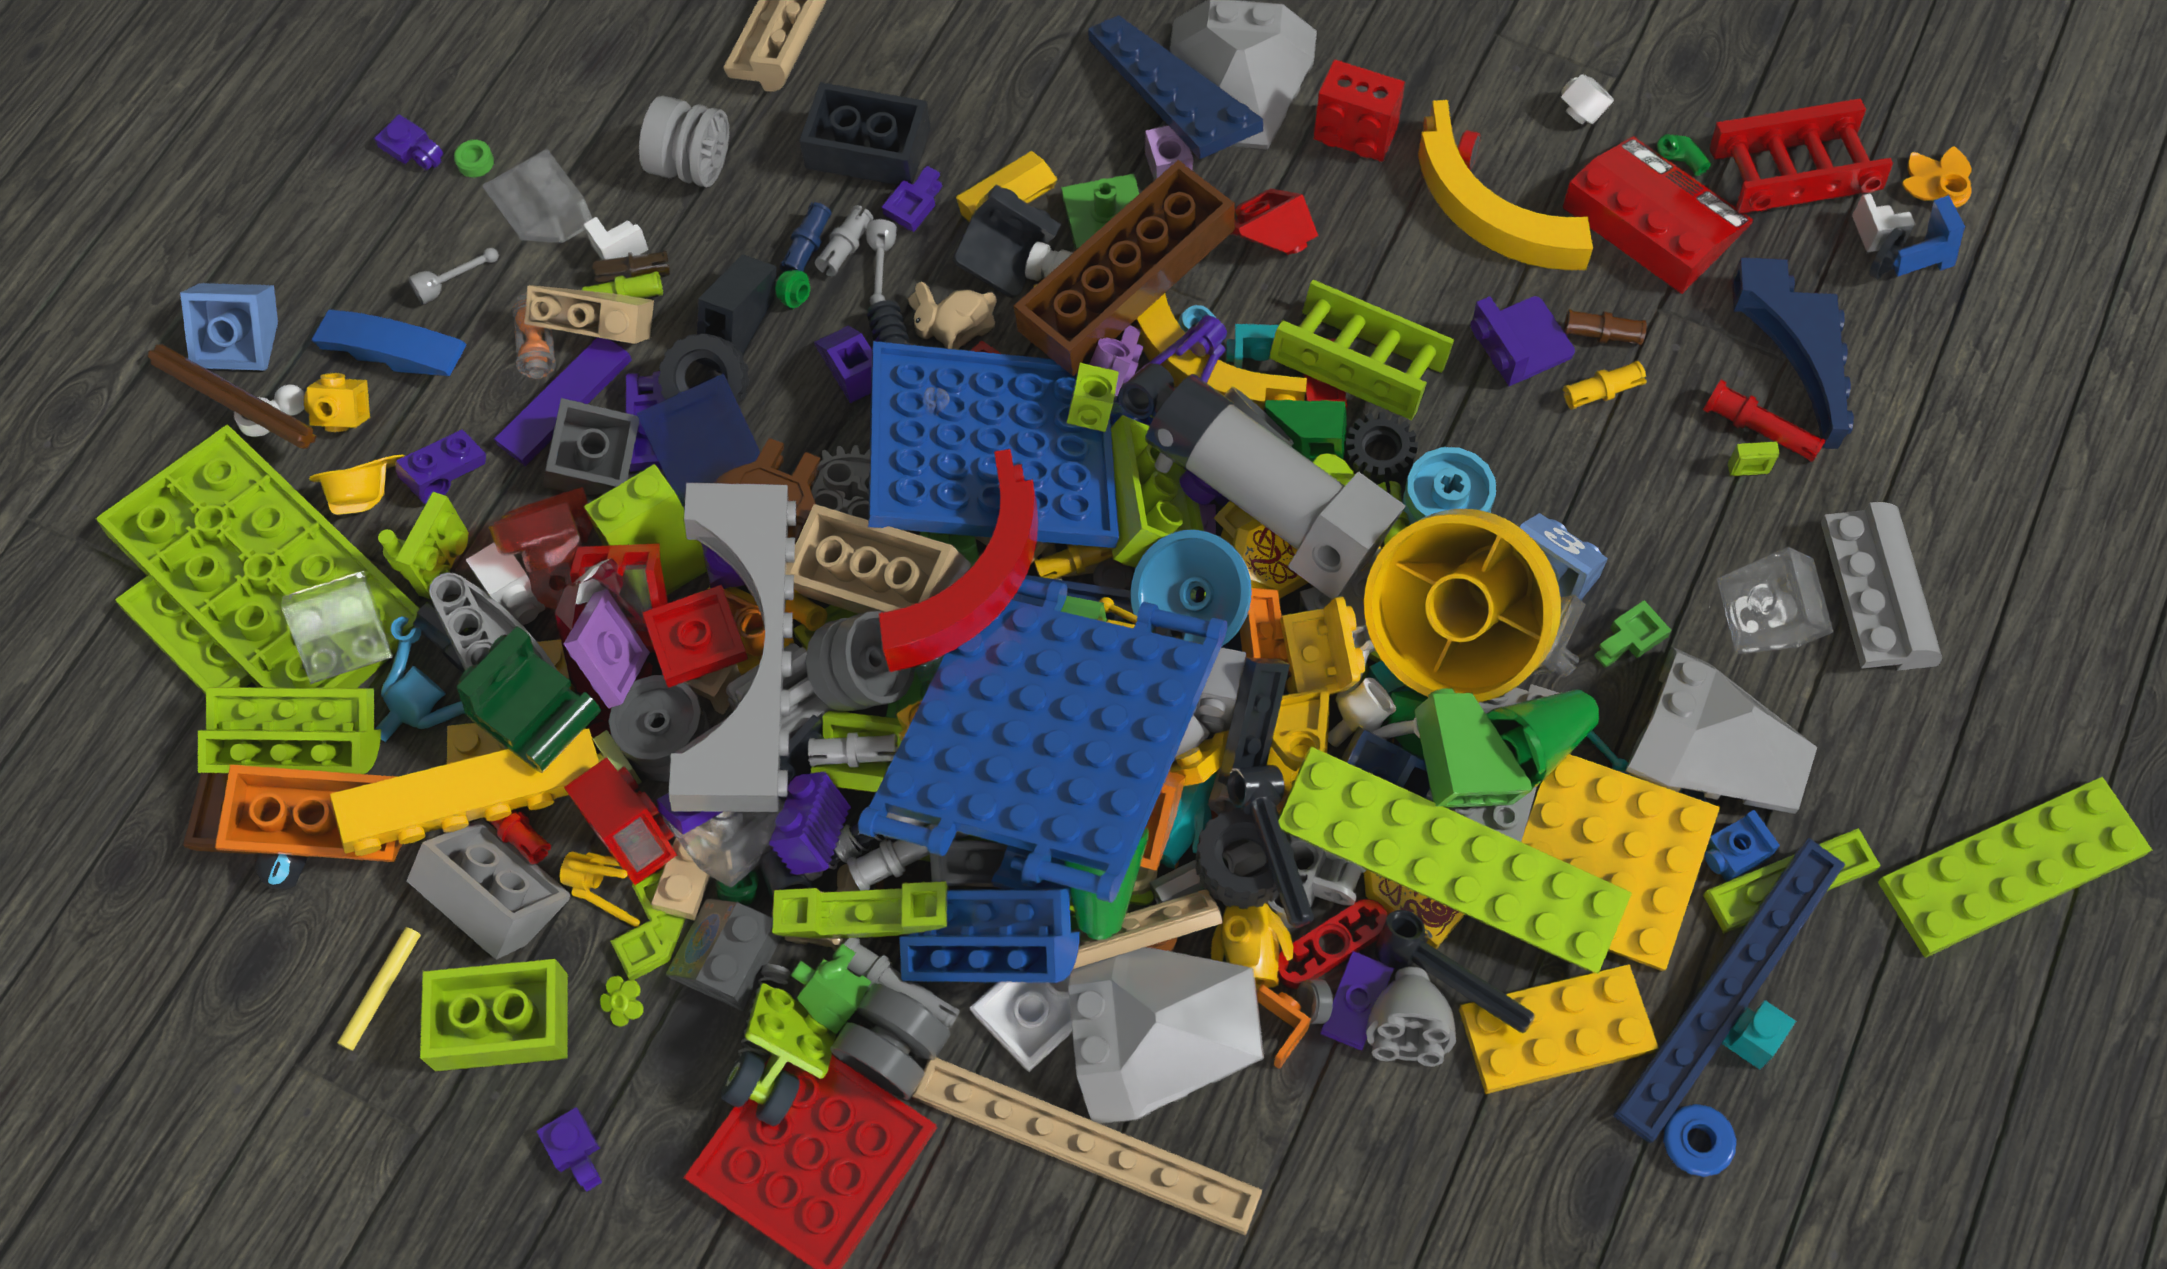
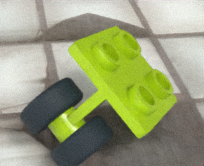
(792, 1036)

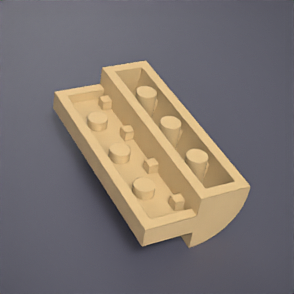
(773, 41)

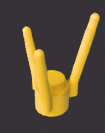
(587, 872)

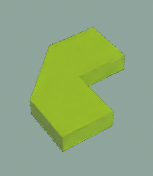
(651, 942)

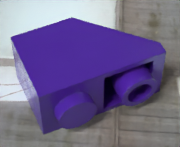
(849, 361)

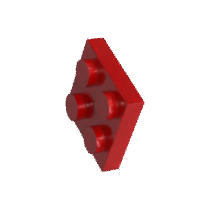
(694, 636)

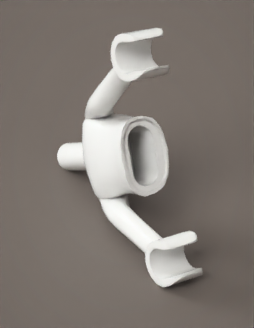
(1367, 705)

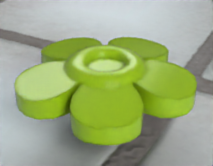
(622, 1000)

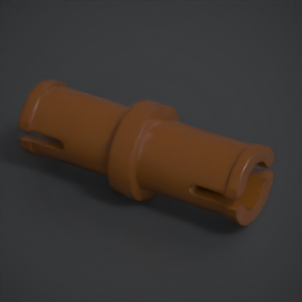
(1605, 327)

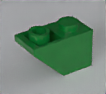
(1312, 425)

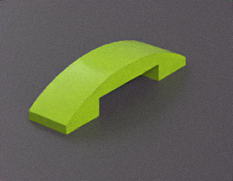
(860, 913)

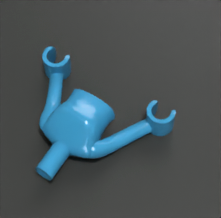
(415, 694)

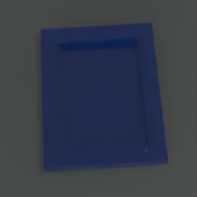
(699, 435)

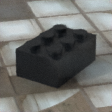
(865, 134)

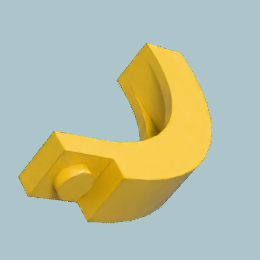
(1489, 219)
(1161, 330)

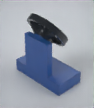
(1939, 247)

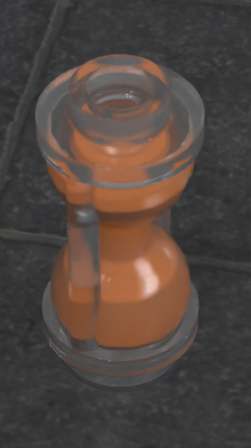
(534, 355)

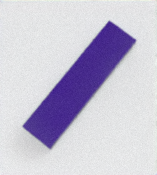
(578, 383)

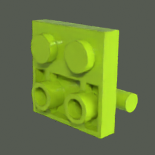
(430, 545)

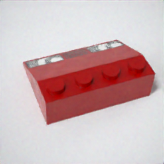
(1654, 212)

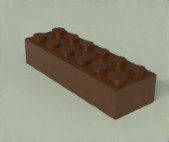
(1125, 266)

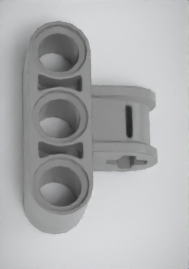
(1326, 878)

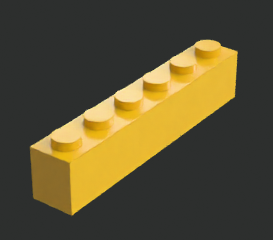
(453, 795)

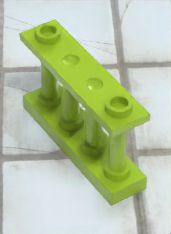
(1350, 370)

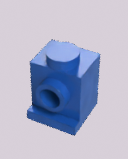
(1753, 838)

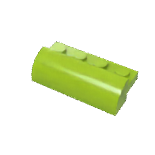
(289, 729)

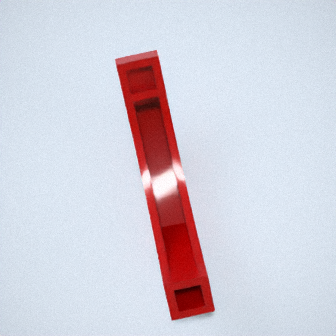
(975, 600)

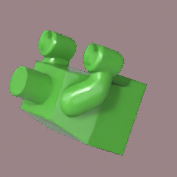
(831, 990)

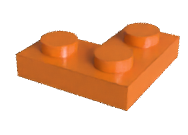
(1262, 629)

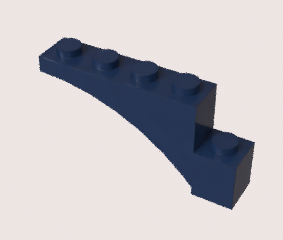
(1806, 331)

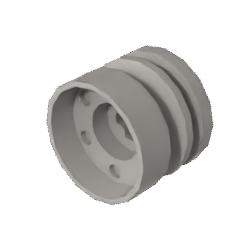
(683, 141)

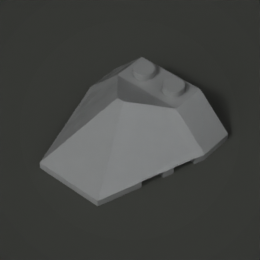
(1249, 52)
(1720, 740)
(1158, 1029)

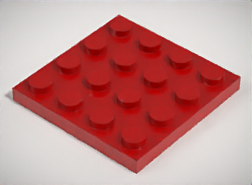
(821, 1169)

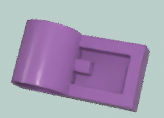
(1119, 355)

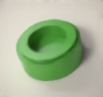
(474, 158)

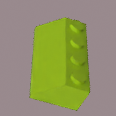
(1146, 499)

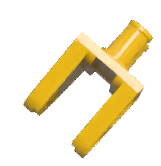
(1299, 725)

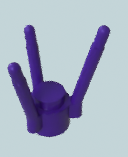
(1201, 340)

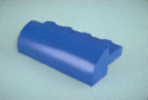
(996, 939)

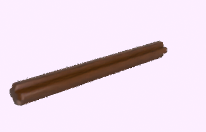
(232, 396)

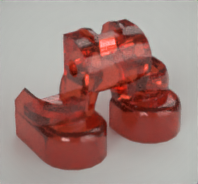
(547, 538)

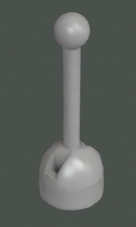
(880, 237)
(428, 285)

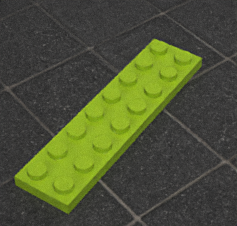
(1453, 860)

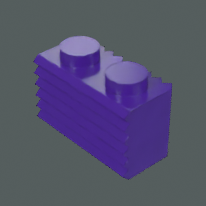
(809, 823)

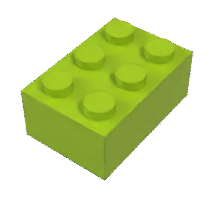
(494, 1015)

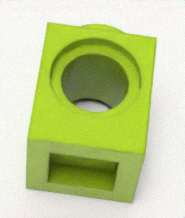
(1092, 397)

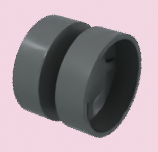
(898, 1028)

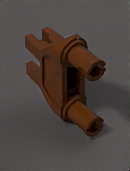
(766, 471)

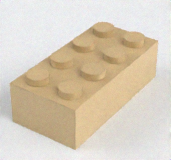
(867, 566)

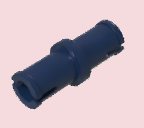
(806, 237)

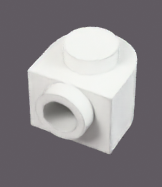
(1585, 99)

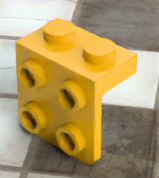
(1323, 648)

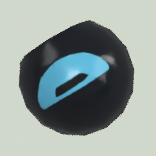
(279, 870)

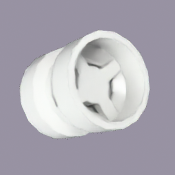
(1043, 261)

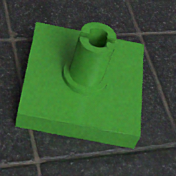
(1096, 203)

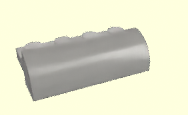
(1881, 588)

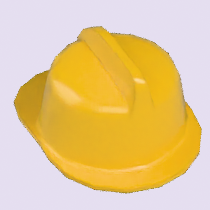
(357, 487)

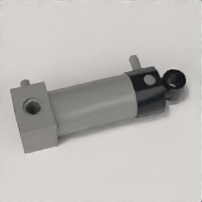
(1305, 506)

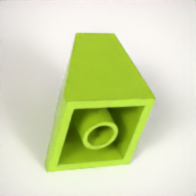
(649, 513)

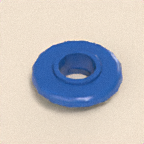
(1717, 1128)

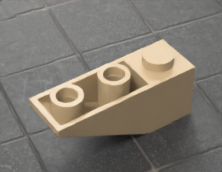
(590, 313)

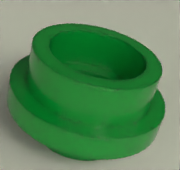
(793, 288)

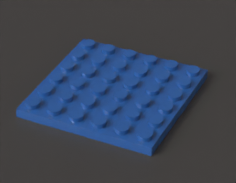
(943, 468)

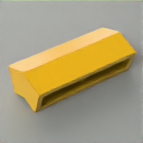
(1026, 177)

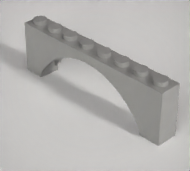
(741, 759)

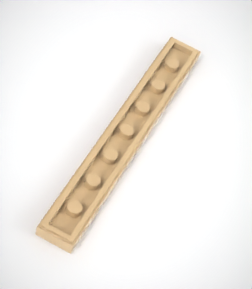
(1088, 1145)

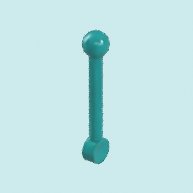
(1617, 763)

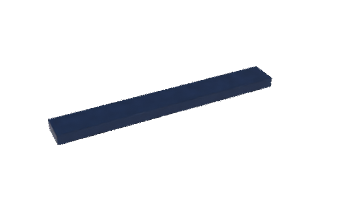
(1728, 991)

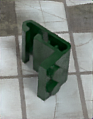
(524, 701)

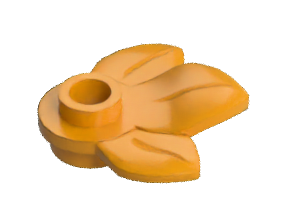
(1939, 179)

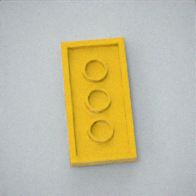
(1574, 1029)

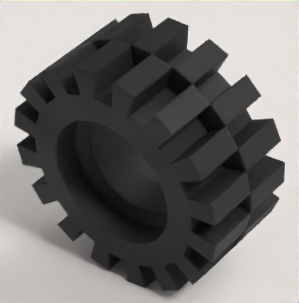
(1384, 431)

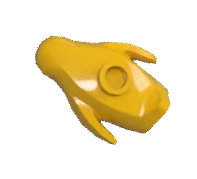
(1252, 940)

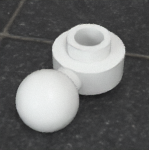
(287, 399)

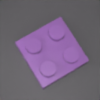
(606, 648)

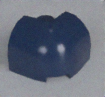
(1388, 762)

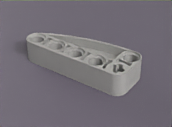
(474, 610)

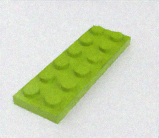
(2014, 866)

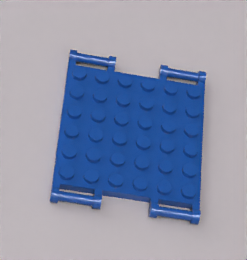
(1049, 737)

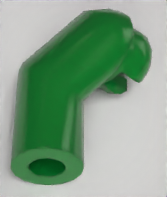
(1684, 150)

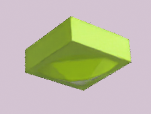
(1753, 458)

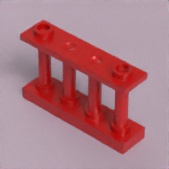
(1793, 128)

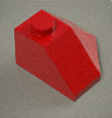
(1276, 221)

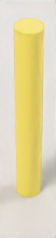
(379, 988)

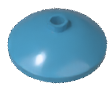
(1181, 566)

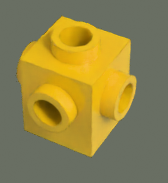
(337, 402)

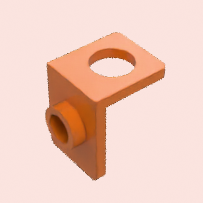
(1289, 1011)

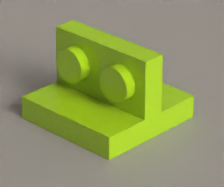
(868, 774)

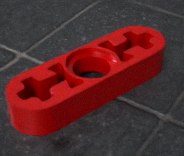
(1351, 917)

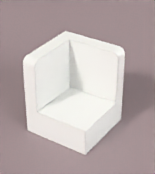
(1878, 222)
(617, 241)

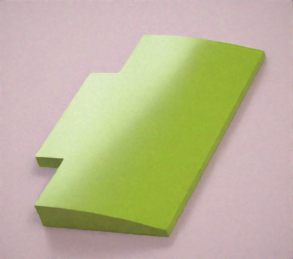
(218, 555)

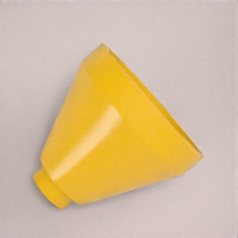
(1462, 604)

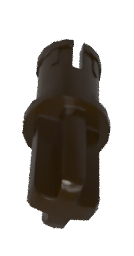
(630, 266)

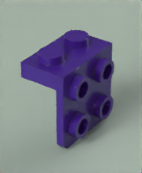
(1520, 338)

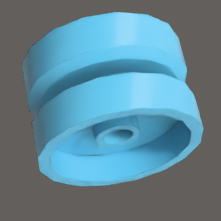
(1448, 481)

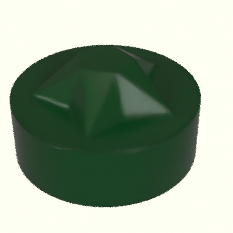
(743, 892)

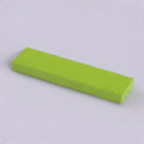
(1739, 898)

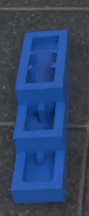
(389, 341)

